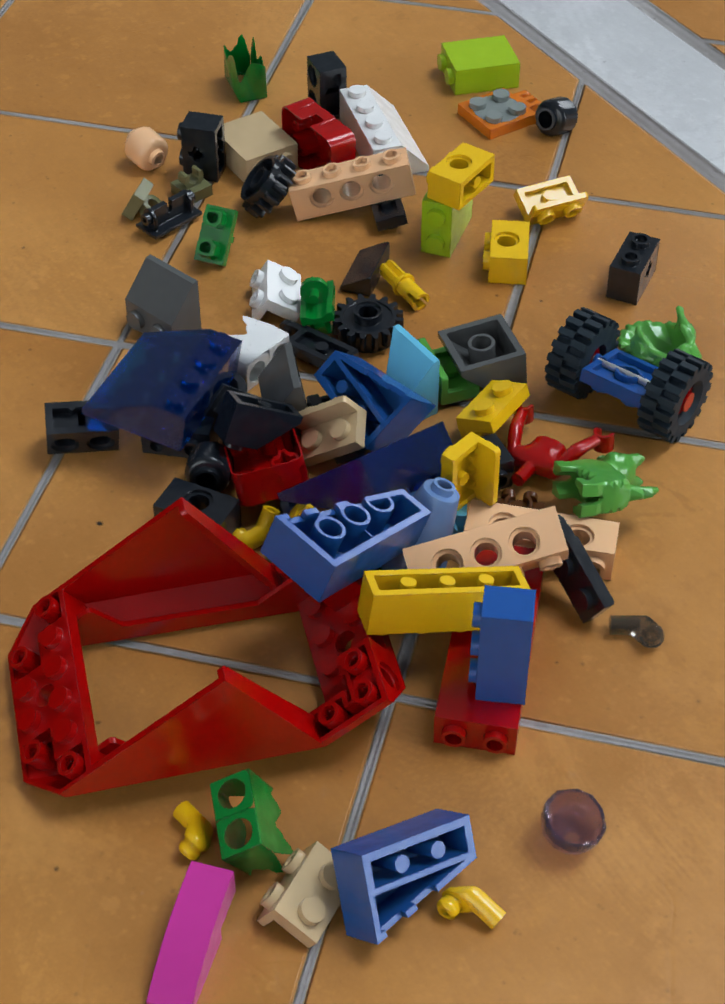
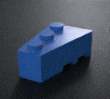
(390, 406)
(502, 644)
(397, 867)

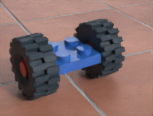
(588, 360)

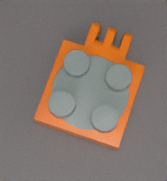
(500, 112)

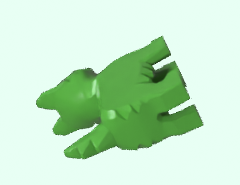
(602, 483)

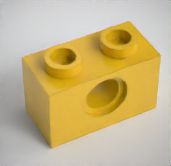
(460, 176)
(507, 252)

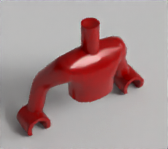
(541, 453)

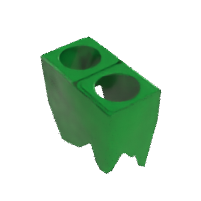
(238, 63)
(262, 818)

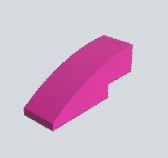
(192, 935)

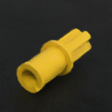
(403, 284)

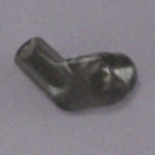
(639, 627)

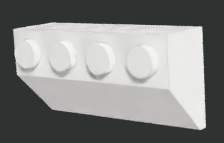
(377, 125)

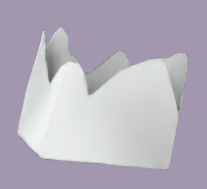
(258, 348)

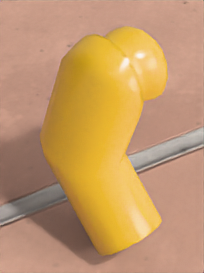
(256, 536)
(197, 832)
(469, 899)

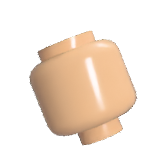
(146, 148)

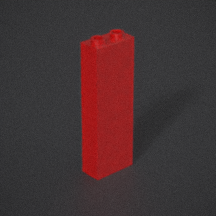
(472, 722)

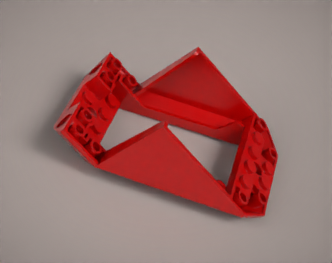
(171, 578)

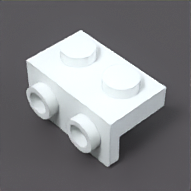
(275, 291)

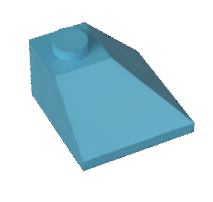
(414, 366)

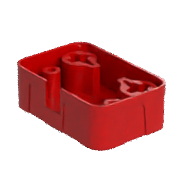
(318, 134)
(269, 470)

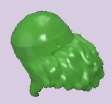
(653, 340)

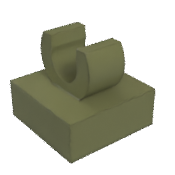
(193, 182)
(140, 200)

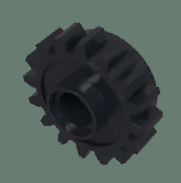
(267, 184)
(367, 323)

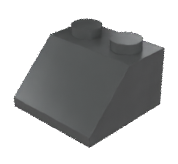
(162, 299)
(485, 351)

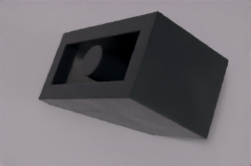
(253, 420)

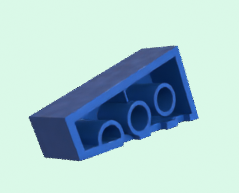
(338, 544)

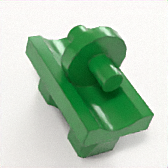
(216, 235)
(317, 304)

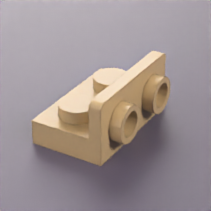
(332, 430)

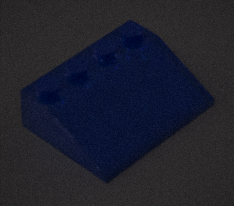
(166, 384)
(393, 467)

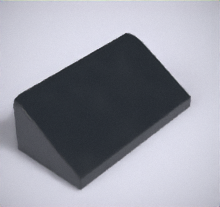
(365, 269)

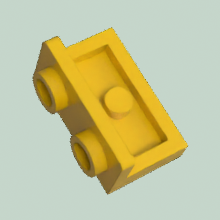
(550, 200)
(492, 407)
(473, 469)

